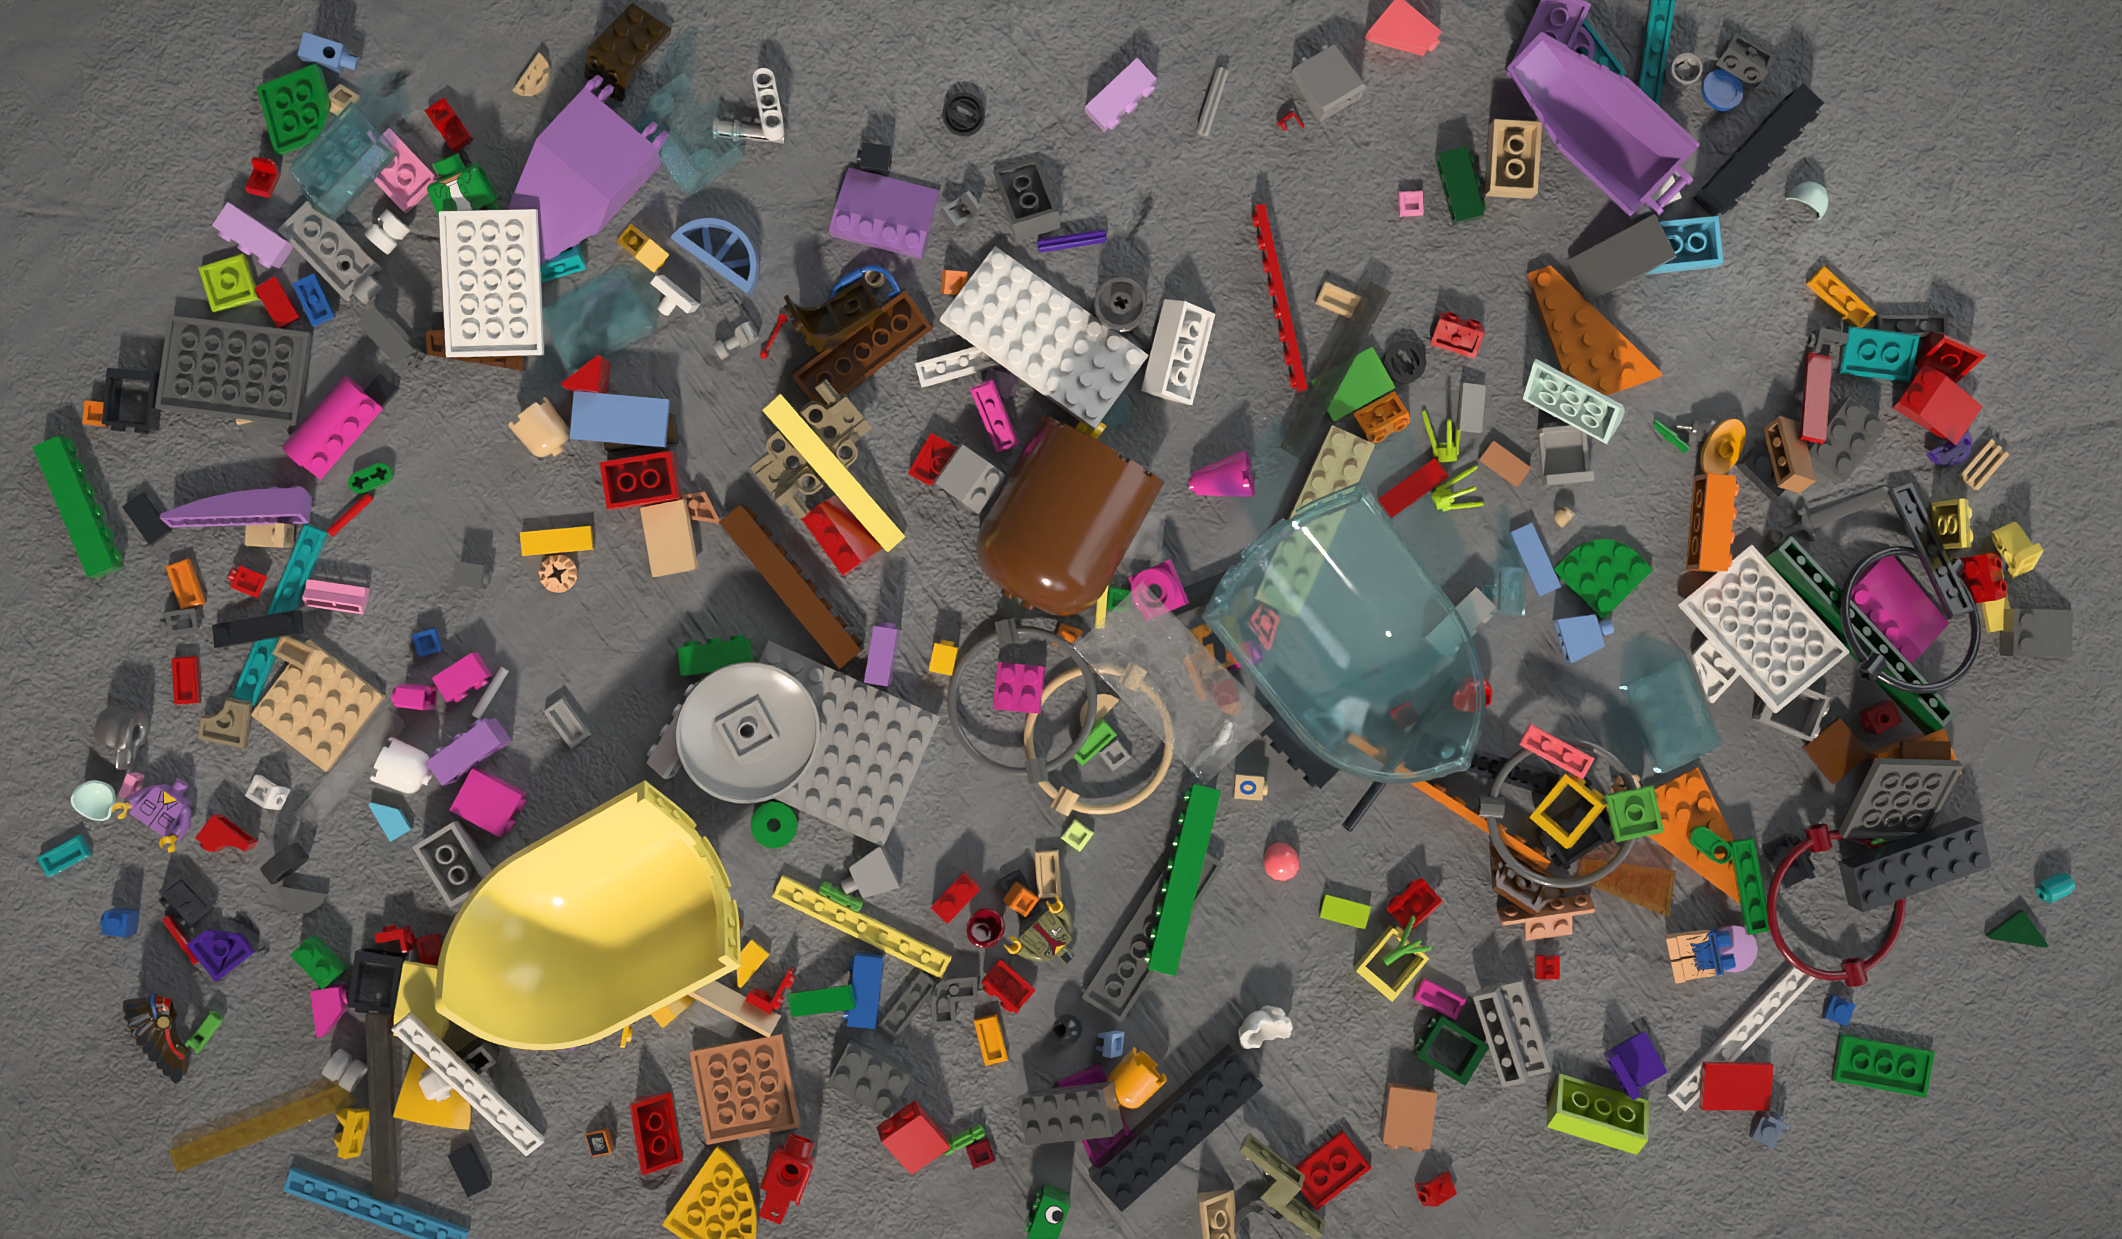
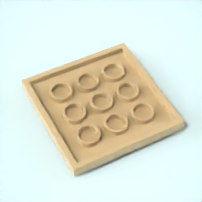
(318, 709)

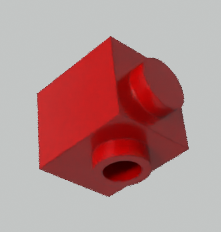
(1880, 717)

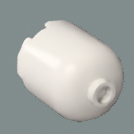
(402, 767)

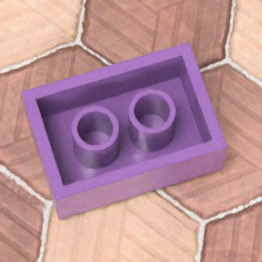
(468, 750)

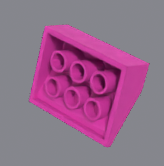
(1898, 607)

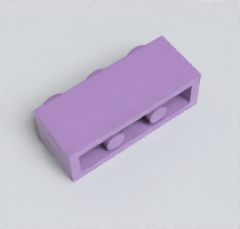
(1121, 95)
(252, 236)

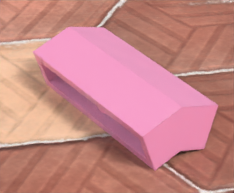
(335, 596)

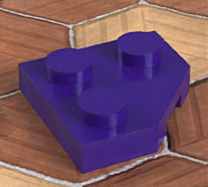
(220, 951)

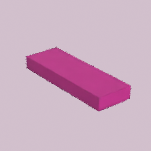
(994, 416)

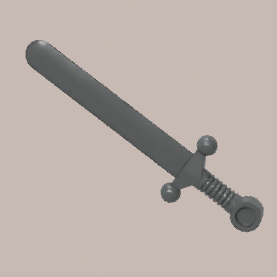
(1810, 522)

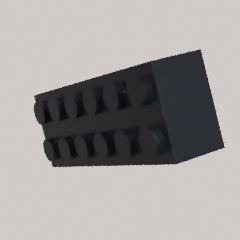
(1759, 150)
(1914, 864)

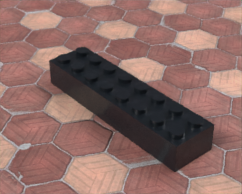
(1175, 1128)

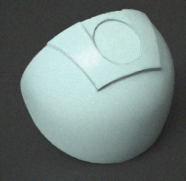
(1811, 194)
(94, 800)

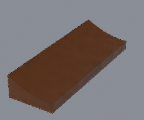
(865, 349)

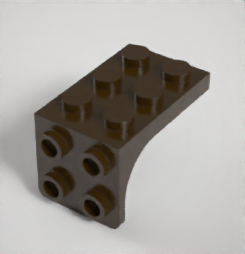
(624, 49)
(835, 317)

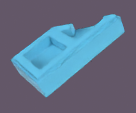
(391, 820)

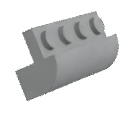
(1512, 1032)

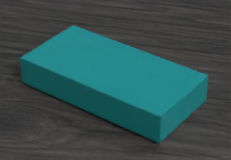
(64, 856)

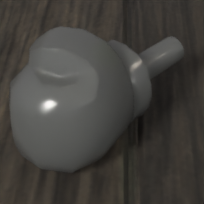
(1700, 427)

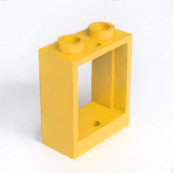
(1554, 829)

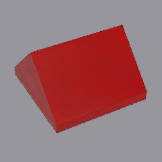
(1949, 356)
(591, 377)

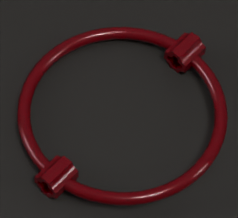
(1853, 969)

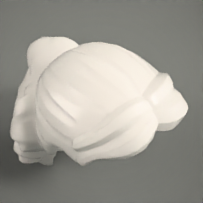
(1264, 1025)

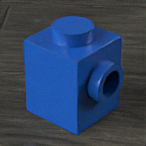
(120, 922)

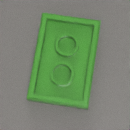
(1361, 385)

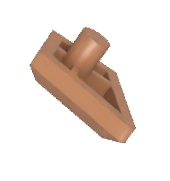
(701, 508)

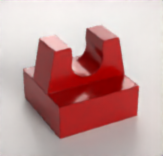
(1547, 967)

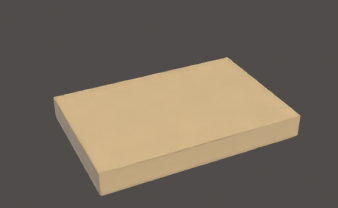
(669, 538)

